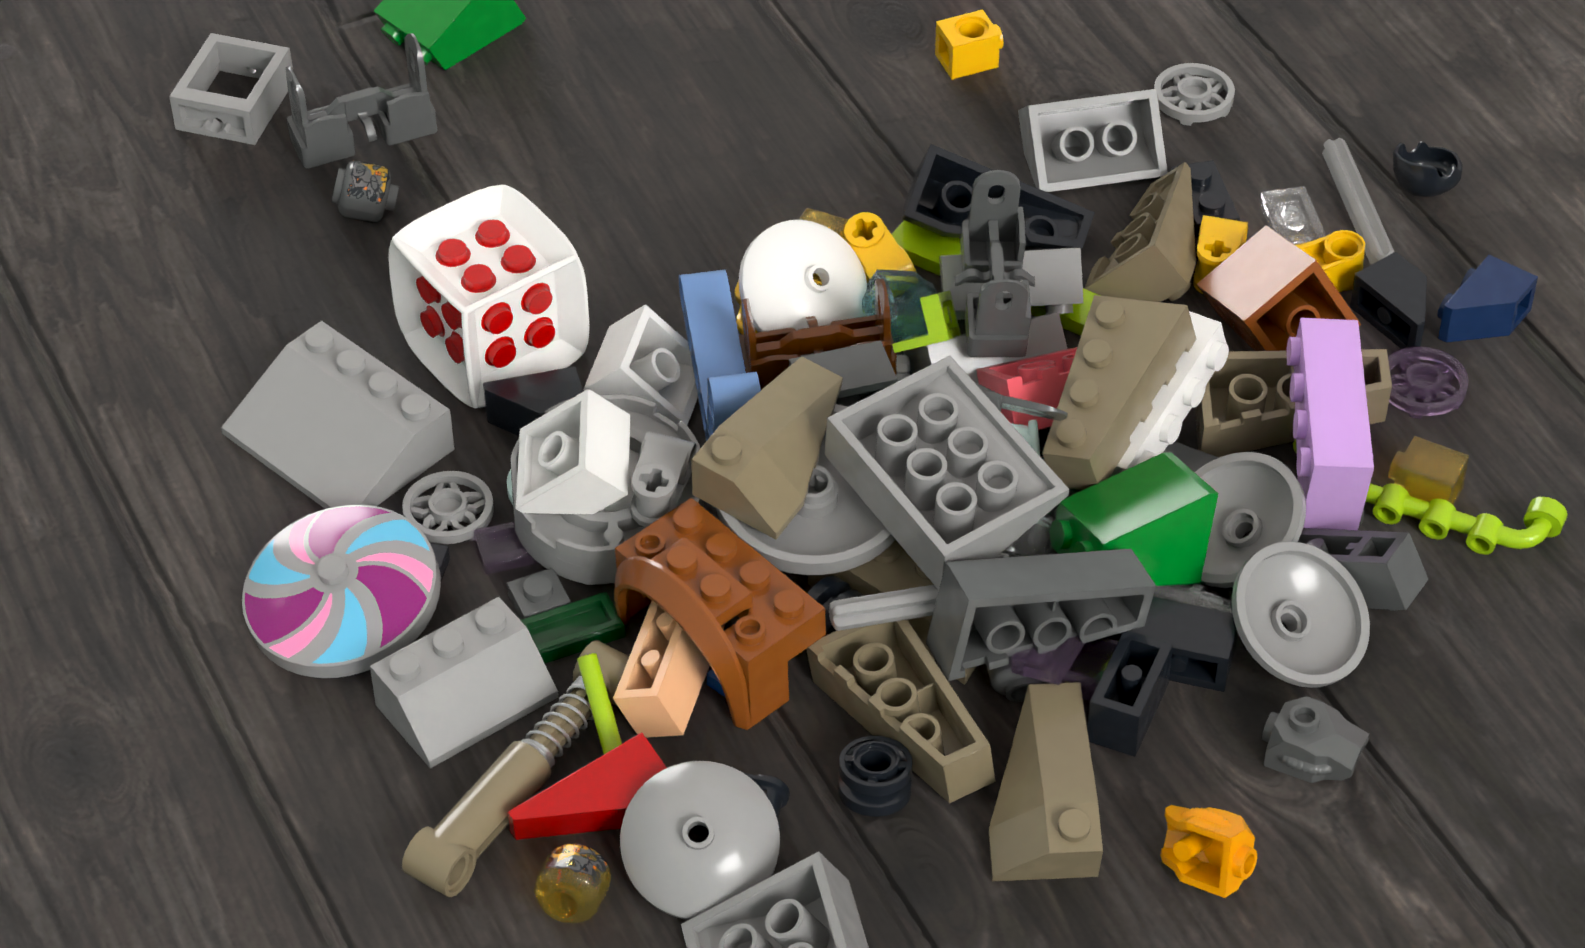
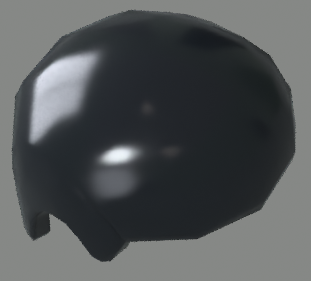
(1426, 169)

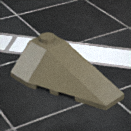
(1154, 250)
(767, 450)

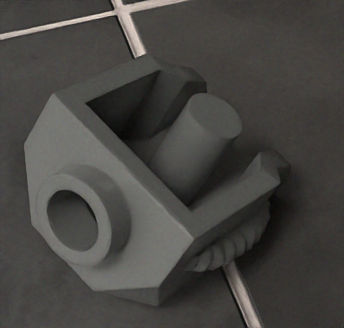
(1312, 741)

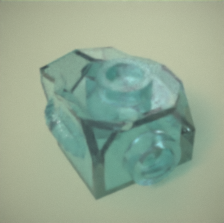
(904, 297)

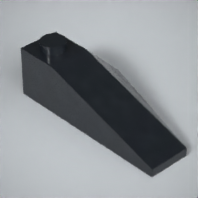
(943, 194)

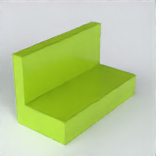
(939, 319)

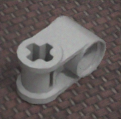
(660, 476)

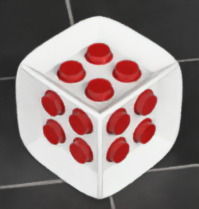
(488, 291)

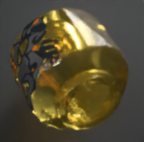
(572, 883)

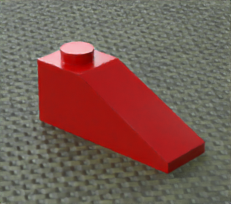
(591, 796)

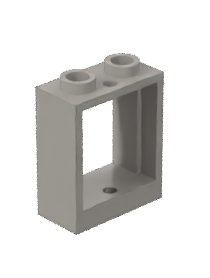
(242, 119)

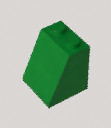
(448, 28)
(1151, 508)

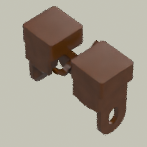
(770, 350)

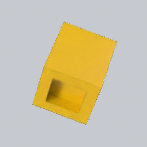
(968, 44)

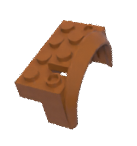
(705, 579)

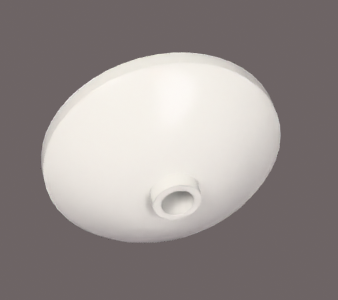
(780, 281)

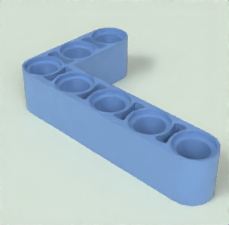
(715, 347)

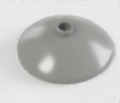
(1253, 496)
(1316, 602)
(692, 876)

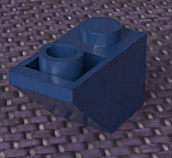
(1487, 303)

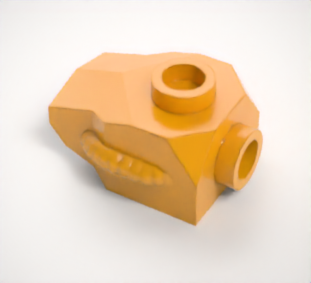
(1208, 848)

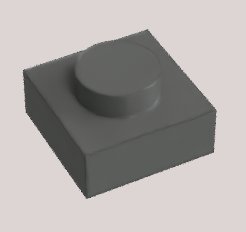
(537, 593)

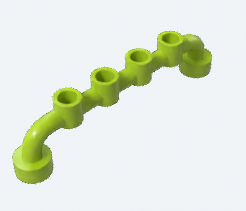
(1543, 519)

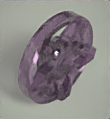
(1426, 382)

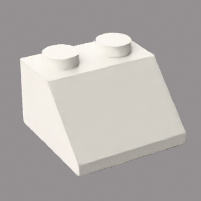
(647, 361)
(574, 458)

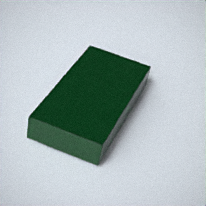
(574, 626)

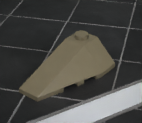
(1048, 794)

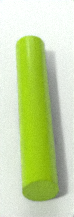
(599, 702)

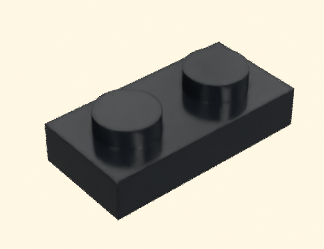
(1209, 194)

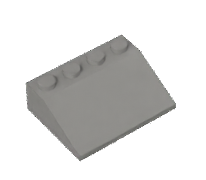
(340, 422)
(942, 468)
(792, 909)

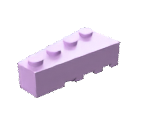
(1330, 422)

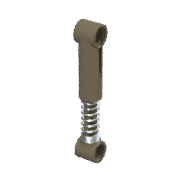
(448, 853)

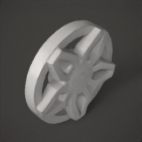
(1194, 93)
(449, 506)

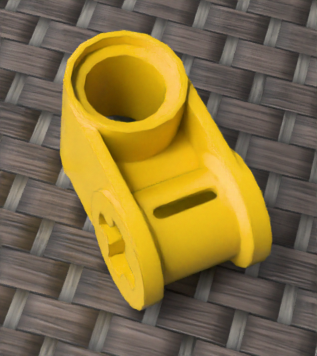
(1216, 242)
(875, 245)
(1339, 256)

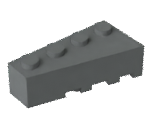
(1024, 602)

